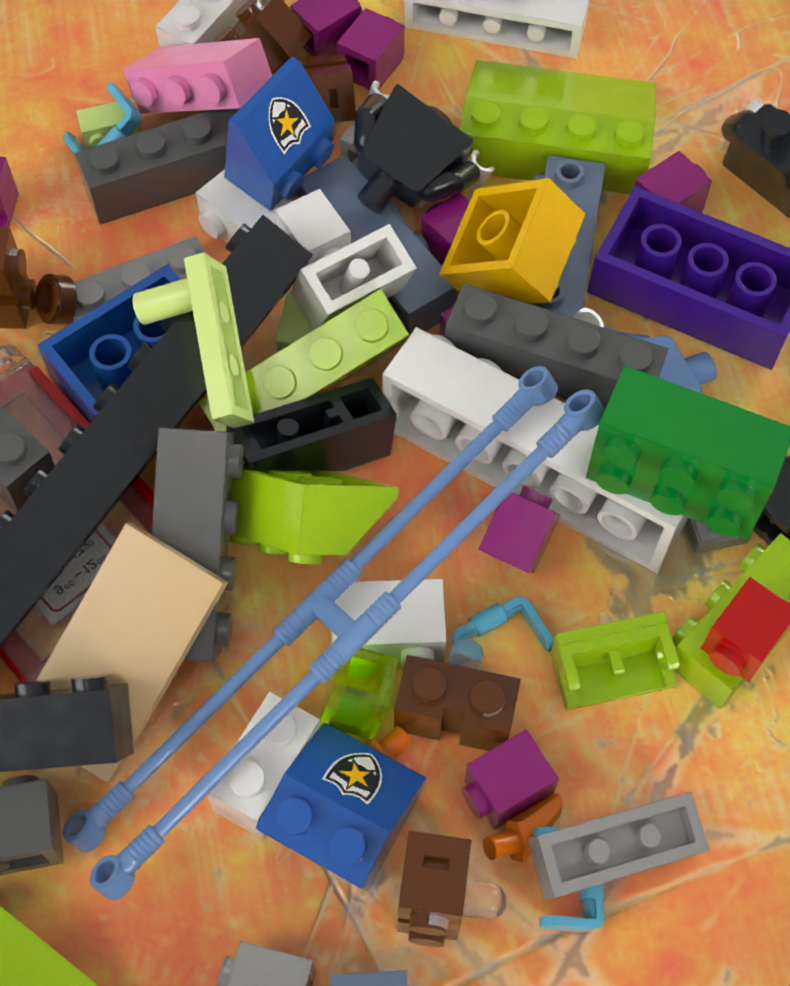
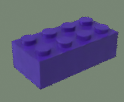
(697, 276)

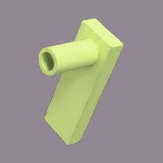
(209, 297)

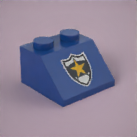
(278, 137)
(342, 805)

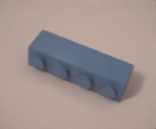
(426, 291)

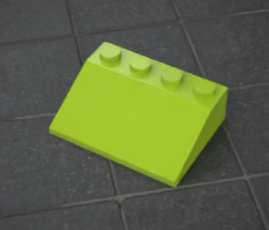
(537, 112)

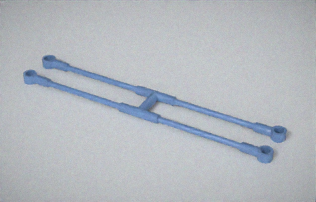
(86, 829)

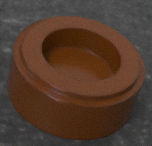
(56, 299)

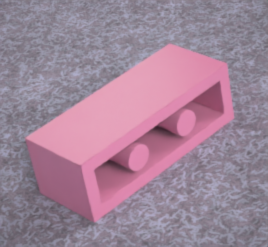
(198, 76)

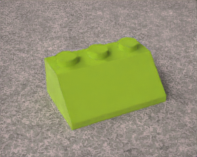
(306, 511)

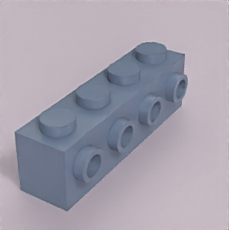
(583, 185)

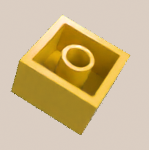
(514, 240)

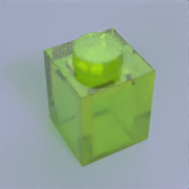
(360, 694)

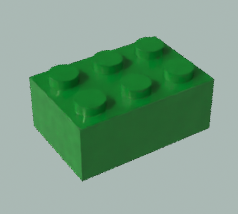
(687, 453)

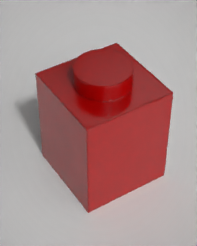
(747, 630)

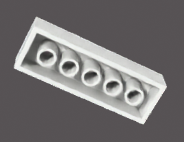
(450, 398)

